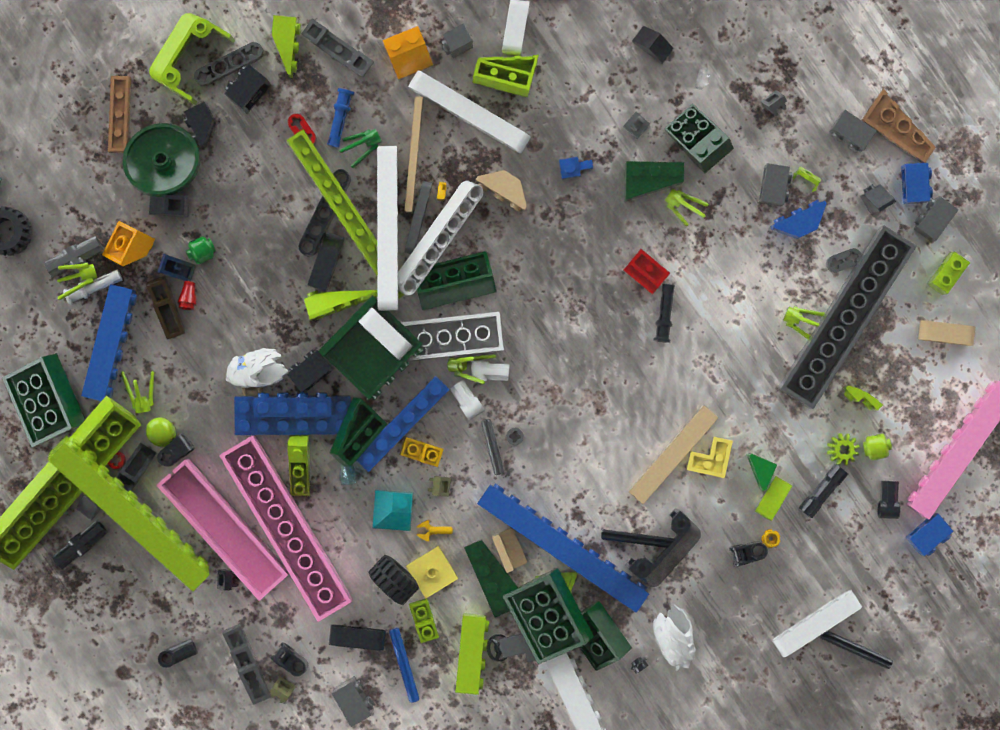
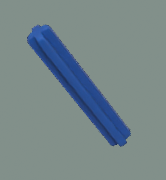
(404, 665)

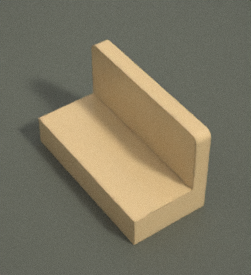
(509, 549)

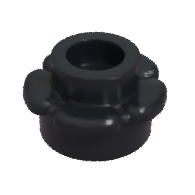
(639, 665)

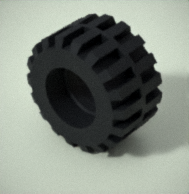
(21, 231)
(393, 580)

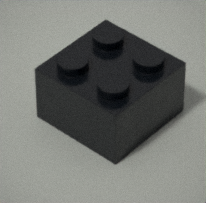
(247, 88)
(310, 371)

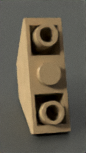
(505, 188)

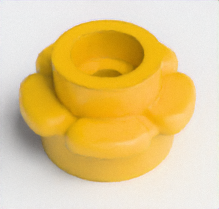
(770, 533)

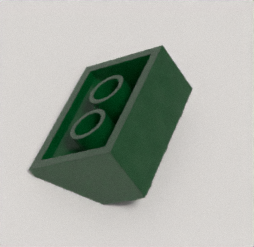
(608, 641)

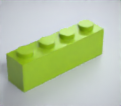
(470, 654)

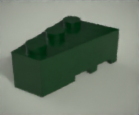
(356, 432)

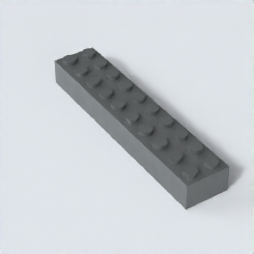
(847, 317)

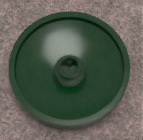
(161, 160)

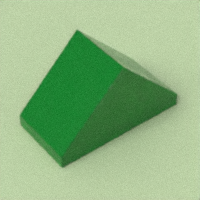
(762, 470)

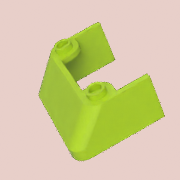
(163, 68)

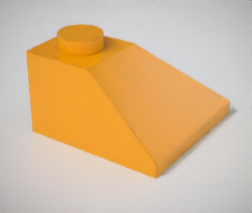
(127, 245)

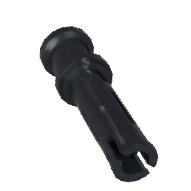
(663, 323)

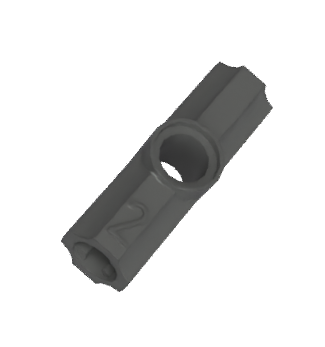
(74, 255)

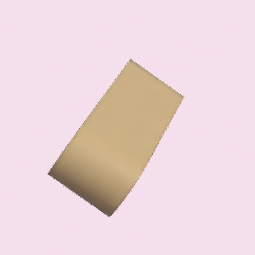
(946, 333)

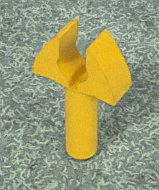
(433, 530)

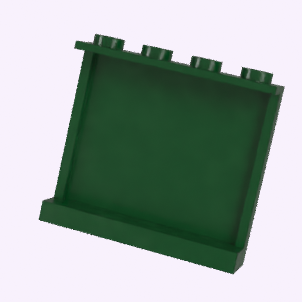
(363, 357)

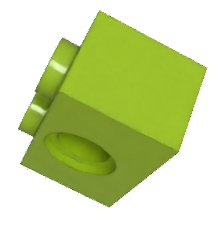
(948, 273)

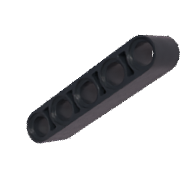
(324, 223)

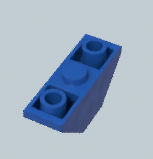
(801, 221)

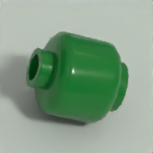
(200, 250)

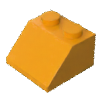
(408, 52)

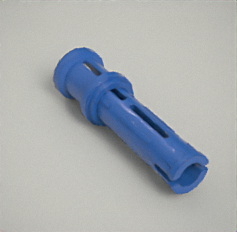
(341, 110)

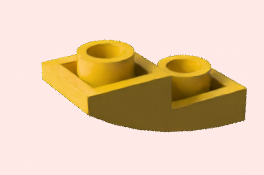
(421, 451)

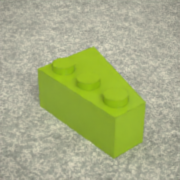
(506, 74)

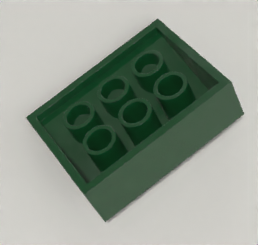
(44, 399)
(548, 616)

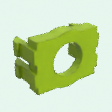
(808, 176)

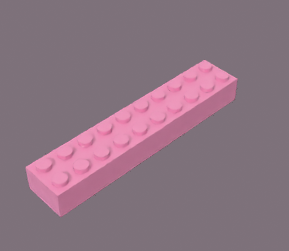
(286, 528)

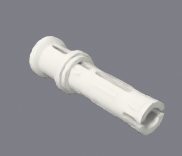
(99, 283)

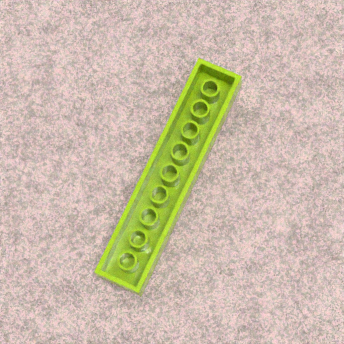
(52, 492)
(129, 513)

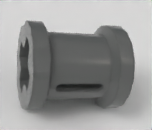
(519, 432)

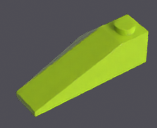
(327, 303)

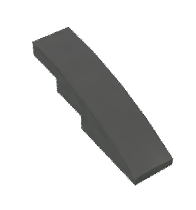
(246, 664)

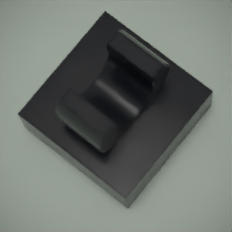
(224, 580)

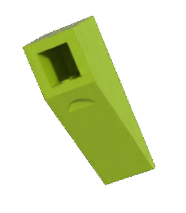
(285, 36)
(299, 465)

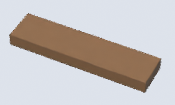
(119, 113)

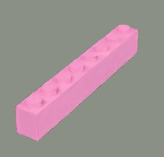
(958, 453)

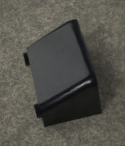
(655, 573)

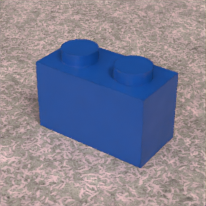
(916, 183)
(929, 535)

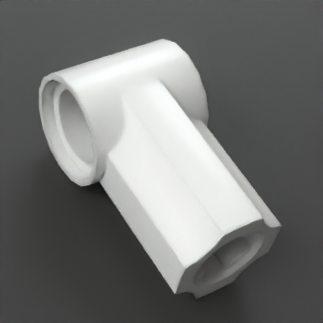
(488, 371)
(469, 403)

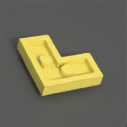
(714, 463)

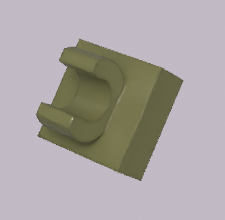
(440, 486)
(282, 689)

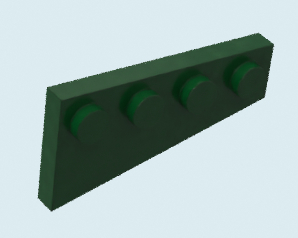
(491, 576)

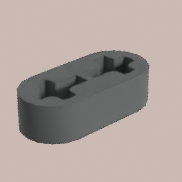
(843, 255)

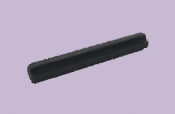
(636, 538)
(857, 649)

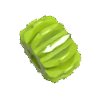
(843, 441)

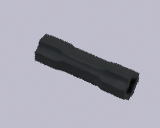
(832, 479)

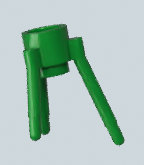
(370, 138)

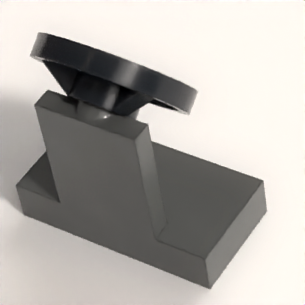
(509, 647)

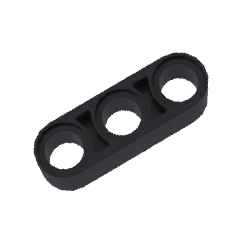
(357, 637)

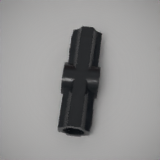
(79, 544)

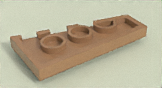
(898, 128)

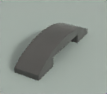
(337, 48)

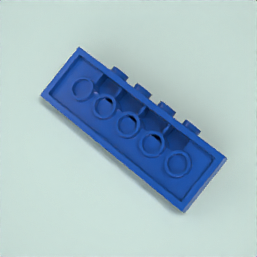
(290, 414)

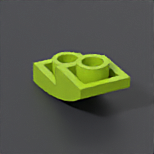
(856, 394)
(773, 498)
(424, 620)

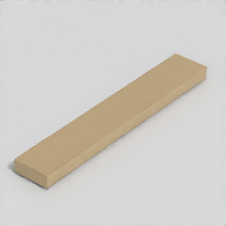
(413, 158)
(673, 454)

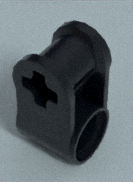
(178, 448)
(746, 553)
(288, 660)

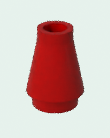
(187, 297)

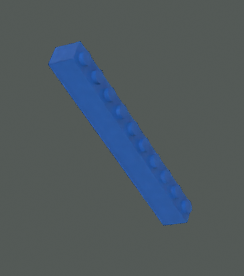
(563, 548)

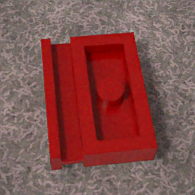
(646, 271)

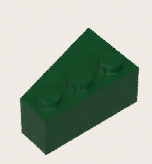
(650, 177)

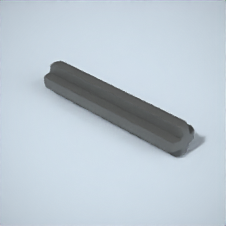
(492, 447)

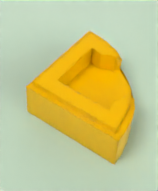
(441, 191)

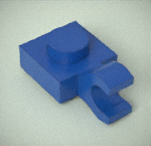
(571, 167)

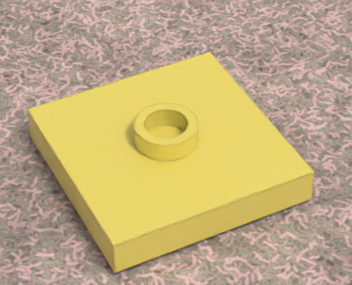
(432, 572)

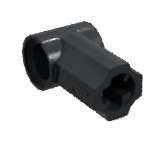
(888, 505)
(178, 652)

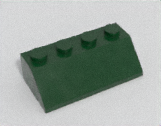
(457, 281)

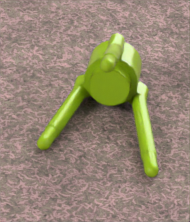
(675, 198)
(86, 273)
(794, 317)
(459, 364)
(140, 403)

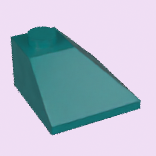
(392, 510)

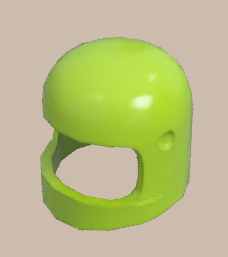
(160, 431)

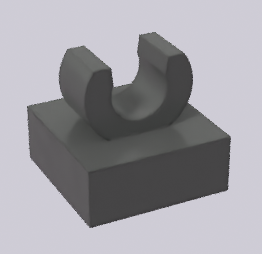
(774, 101)
(636, 125)

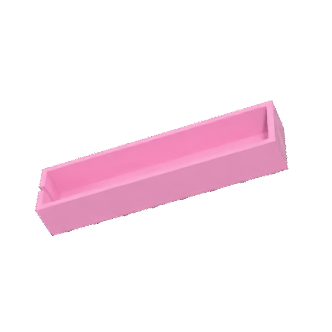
(223, 529)

